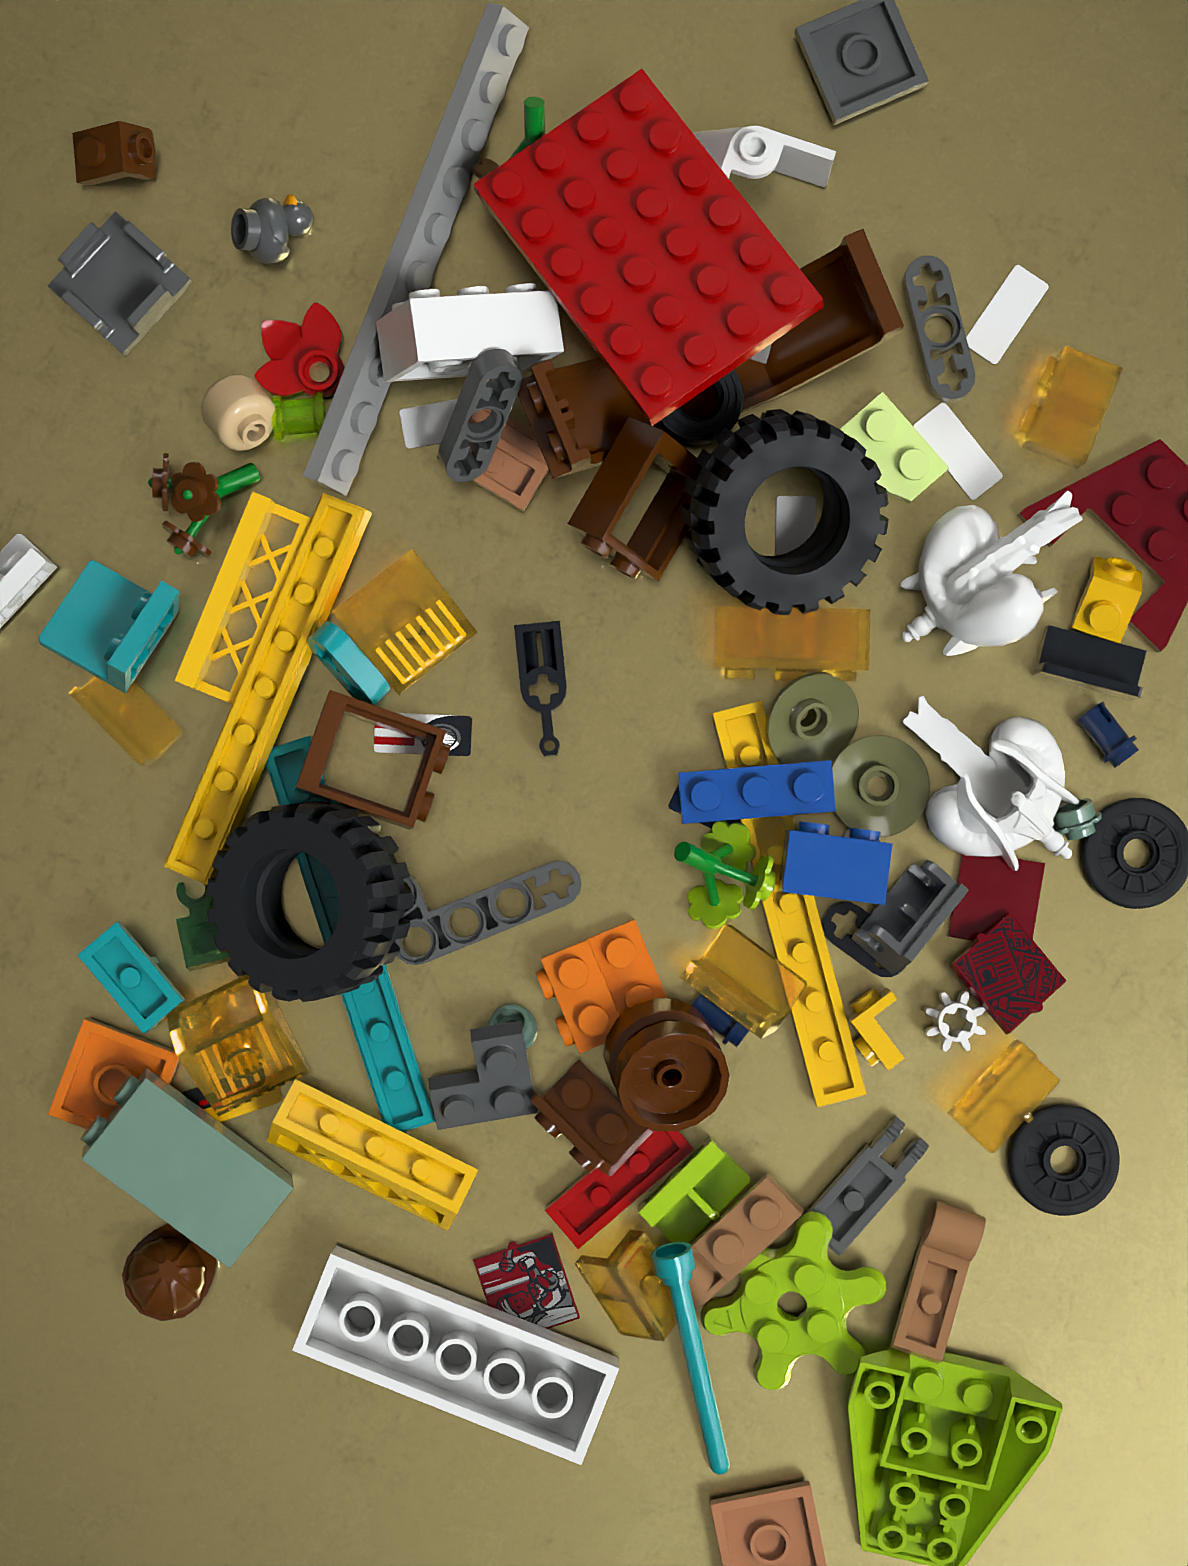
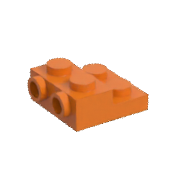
(599, 983)

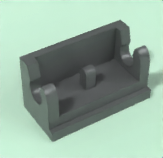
(910, 915)

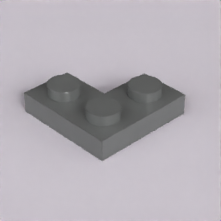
(494, 1090)

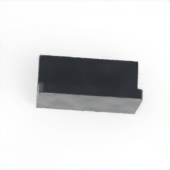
(1090, 663)

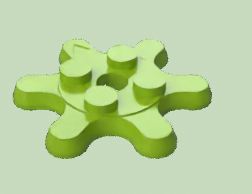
(829, 1297)

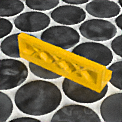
(226, 592)
(371, 1155)

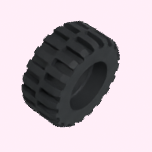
(836, 547)
(251, 912)

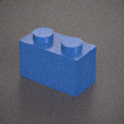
(835, 865)

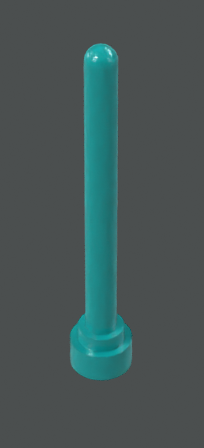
(675, 1265)

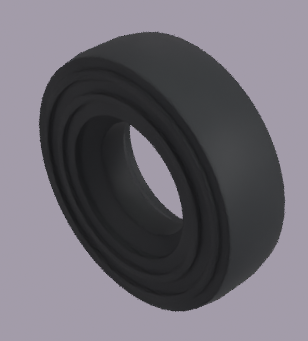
(703, 429)

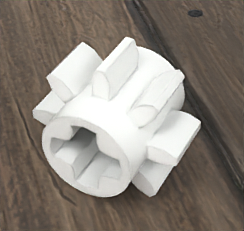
(958, 1034)

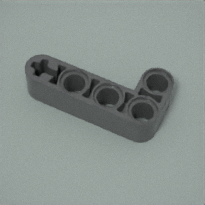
(485, 906)

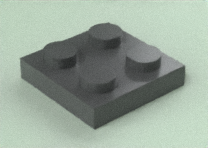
(861, 57)

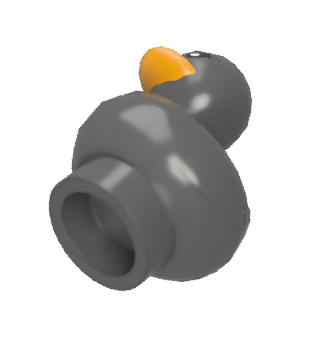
(266, 227)

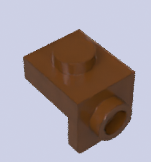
(113, 153)

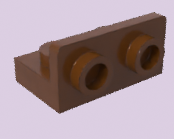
(590, 1119)

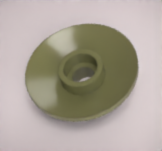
(824, 731)
(905, 781)

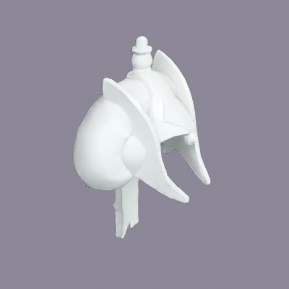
(971, 581)
(1001, 796)

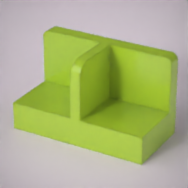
(694, 1192)

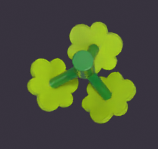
(725, 852)

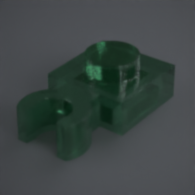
(197, 933)

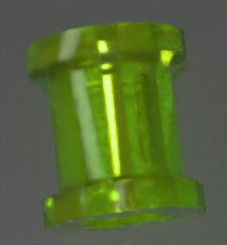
(298, 416)

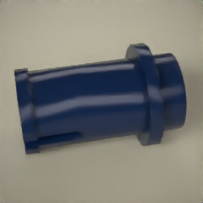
(1108, 735)
(721, 1021)

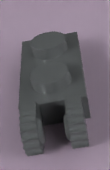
(866, 1186)

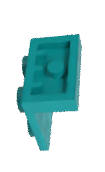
(110, 624)

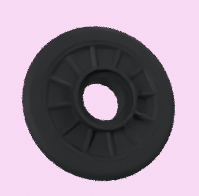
(1105, 860)
(1094, 1171)

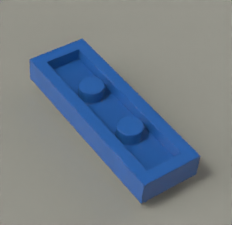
(756, 792)

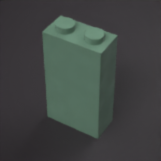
(185, 1166)

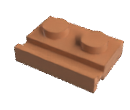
(516, 464)

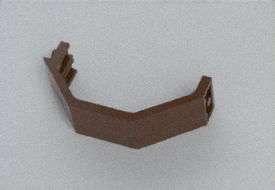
(584, 407)

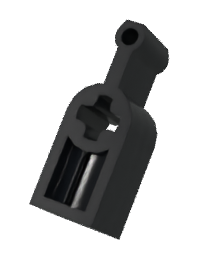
(530, 672)

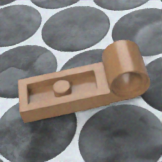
(740, 1237)
(937, 1281)

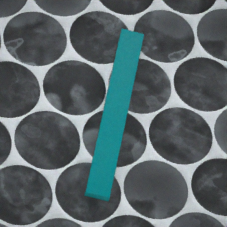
(374, 1006)

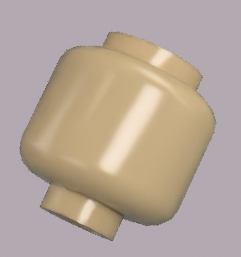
(238, 412)

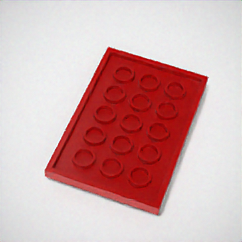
(648, 246)

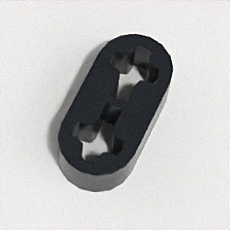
(845, 942)

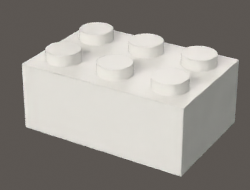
(445, 334)

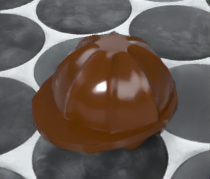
(167, 1275)

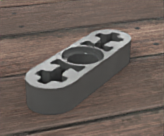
(917, 296)
(476, 396)

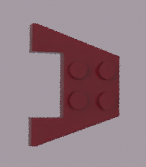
(1146, 510)

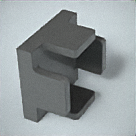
(118, 281)

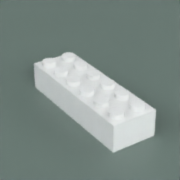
(457, 1354)

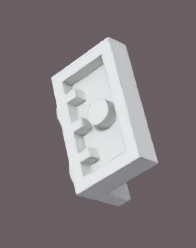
(21, 574)

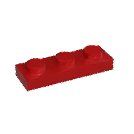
(600, 1198)

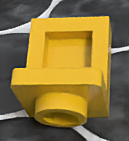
(1108, 598)
(873, 1041)

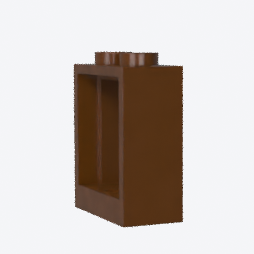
(612, 489)
(432, 759)

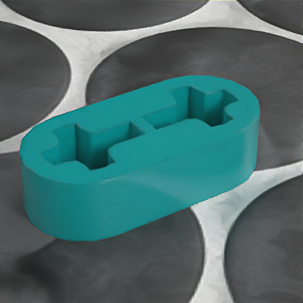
(348, 663)

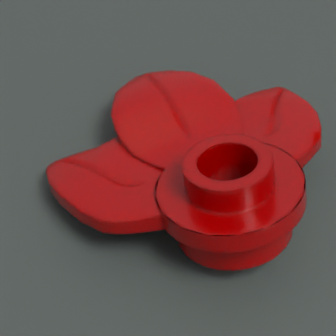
(298, 350)

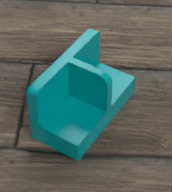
(131, 977)

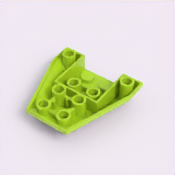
(941, 1451)

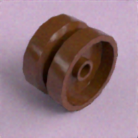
(666, 1065)

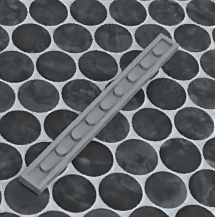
(418, 241)

